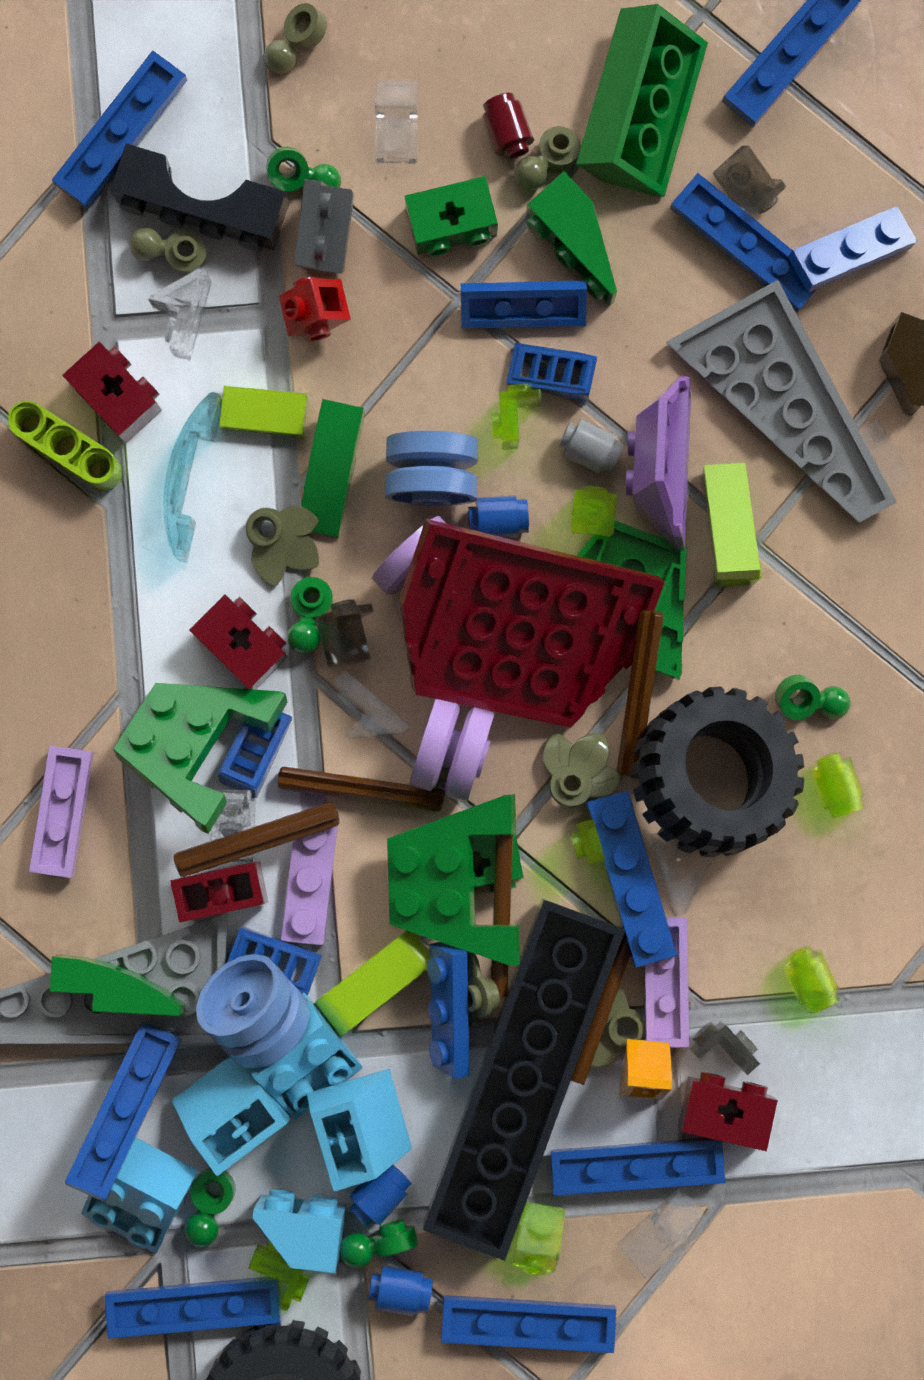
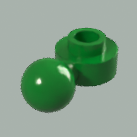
(293, 181)
(305, 635)
(831, 702)
(202, 1227)
(393, 1238)

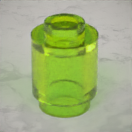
(838, 784)
(811, 979)

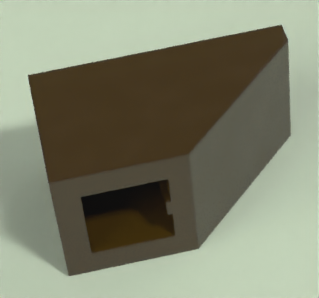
(904, 361)

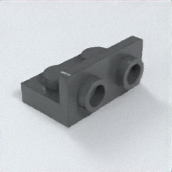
(324, 227)

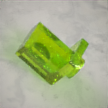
(506, 421)
(593, 511)
(587, 842)
(539, 1239)
(270, 1263)

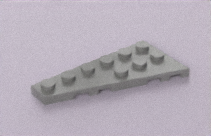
(776, 380)
(175, 961)

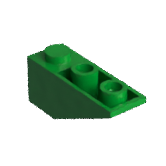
(570, 224)

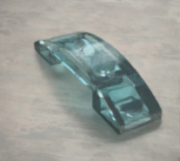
(200, 425)

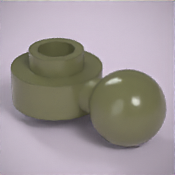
(303, 30)
(532, 171)
(148, 246)

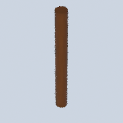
(502, 902)
(602, 1013)

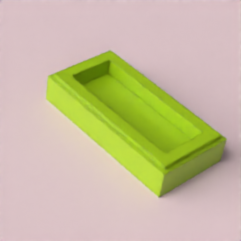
(263, 411)

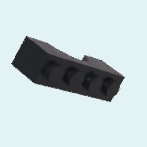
(248, 214)

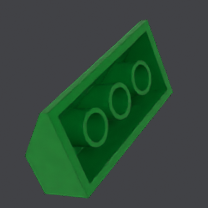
(642, 100)

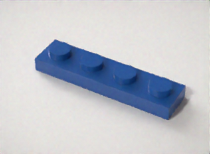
(786, 57)
(122, 122)
(740, 237)
(632, 879)
(123, 1112)
(637, 1166)
(192, 1307)
(528, 1324)

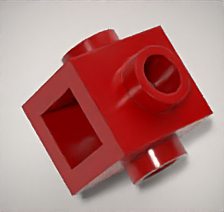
(314, 307)

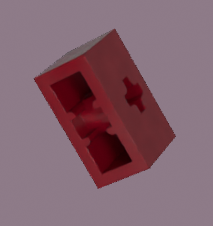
(96, 373)
(217, 630)
(219, 891)
(746, 1128)

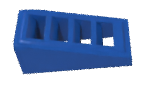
(569, 358)
(236, 781)
(313, 959)

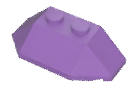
(662, 461)

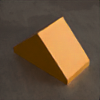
(646, 1070)

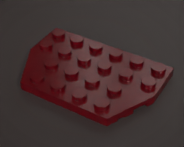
(517, 623)

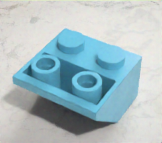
(314, 1064)
(228, 1114)
(359, 1128)
(143, 1196)
(302, 1229)

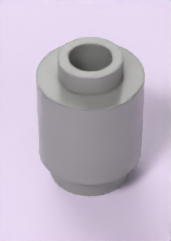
(591, 446)

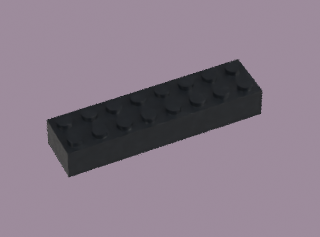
(523, 1079)

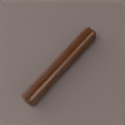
(640, 687)
(359, 789)
(256, 839)

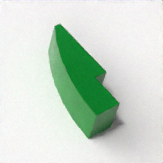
(332, 464)
(112, 987)

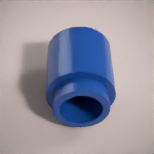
(499, 516)
(379, 1197)
(400, 1291)

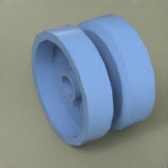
(431, 468)
(253, 1011)

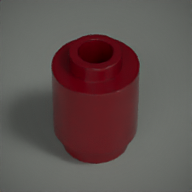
(507, 126)

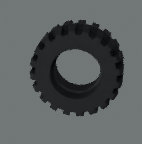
(761, 745)
(286, 1351)

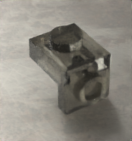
(748, 181)
(344, 633)
(736, 1046)

